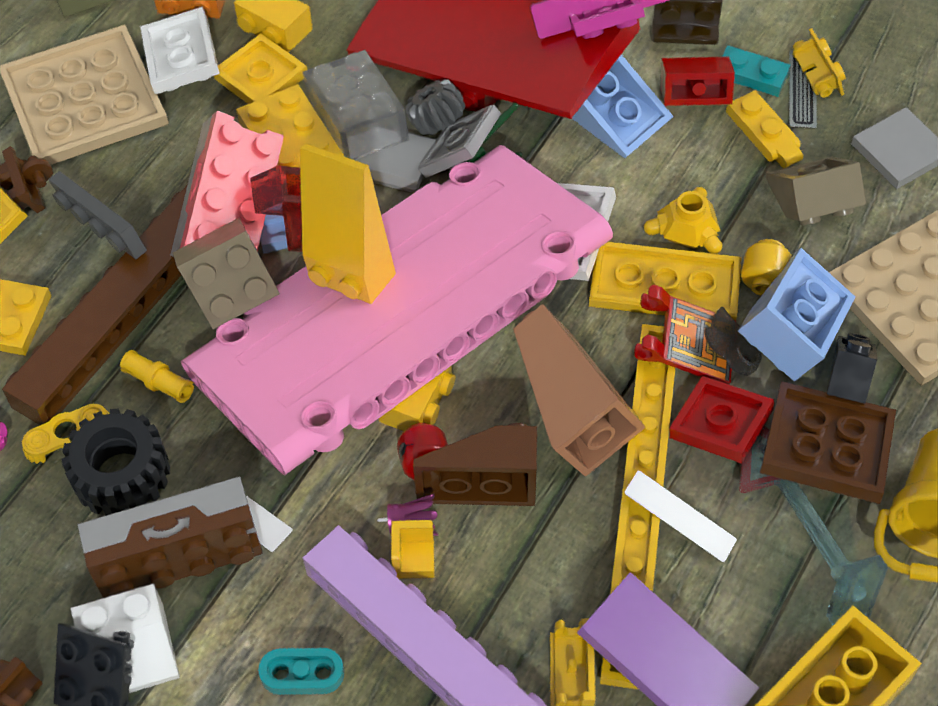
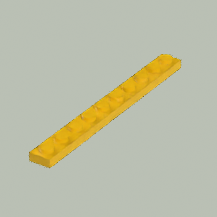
(645, 453)

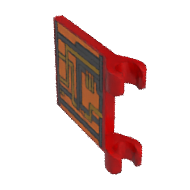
(683, 337)

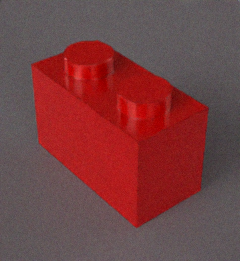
(697, 81)

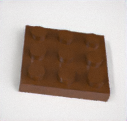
(829, 442)

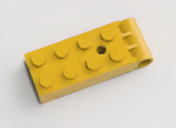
(291, 116)

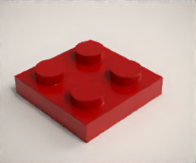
(721, 419)

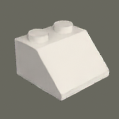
(144, 618)

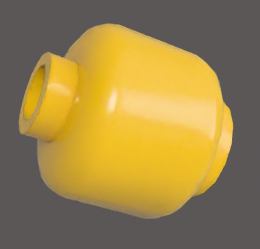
(763, 264)

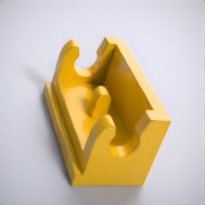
(571, 667)

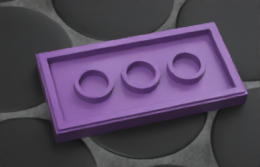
(662, 651)

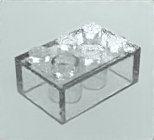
(356, 105)

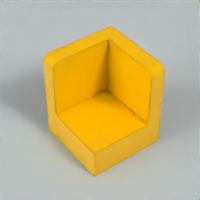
(413, 548)

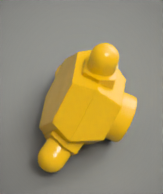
(688, 221)

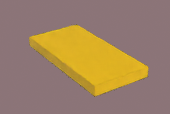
(628, 270)

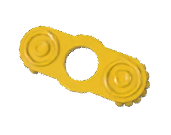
(42, 438)

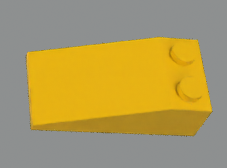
(342, 226)

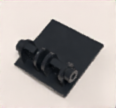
(92, 668)

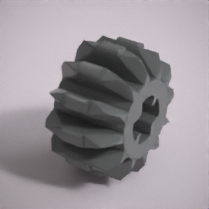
(435, 107)

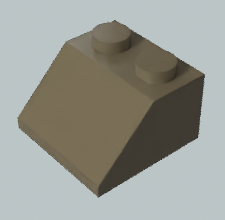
(818, 189)

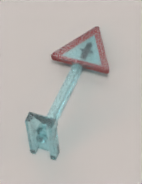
(857, 581)

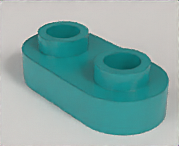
(302, 667)

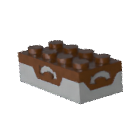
(170, 539)

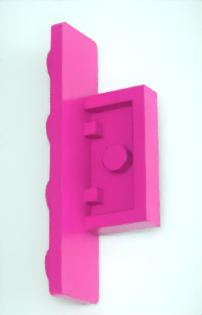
(586, 16)

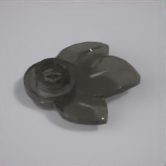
(731, 345)

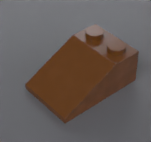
(482, 469)

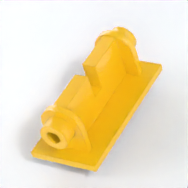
(826, 74)

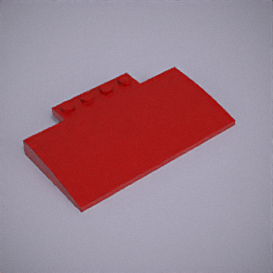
(491, 50)

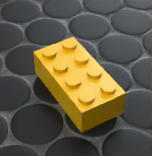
(847, 667)

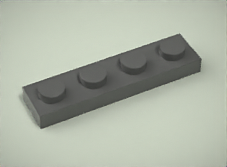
(97, 215)

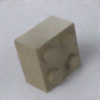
(225, 273)

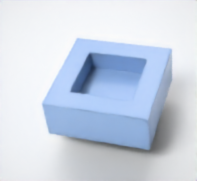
(273, 234)

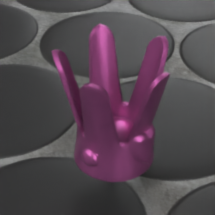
(411, 511)

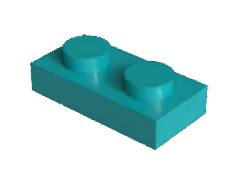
(757, 71)

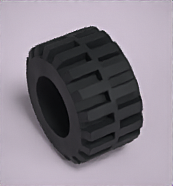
(108, 437)

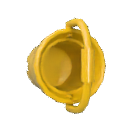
(915, 513)

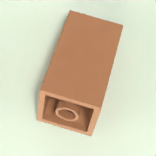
(576, 400)

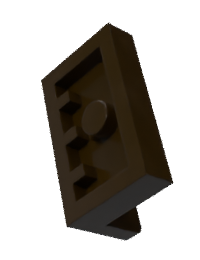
(687, 22)

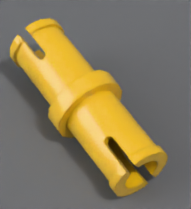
(157, 376)

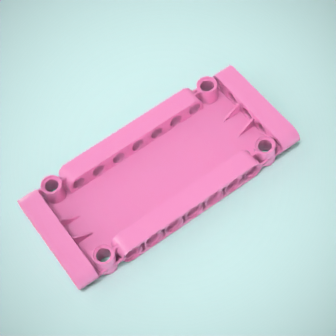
(464, 269)

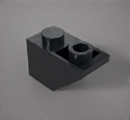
(852, 368)

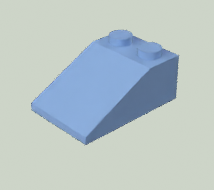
(622, 110)
(798, 316)

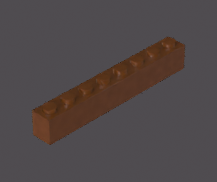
(98, 323)

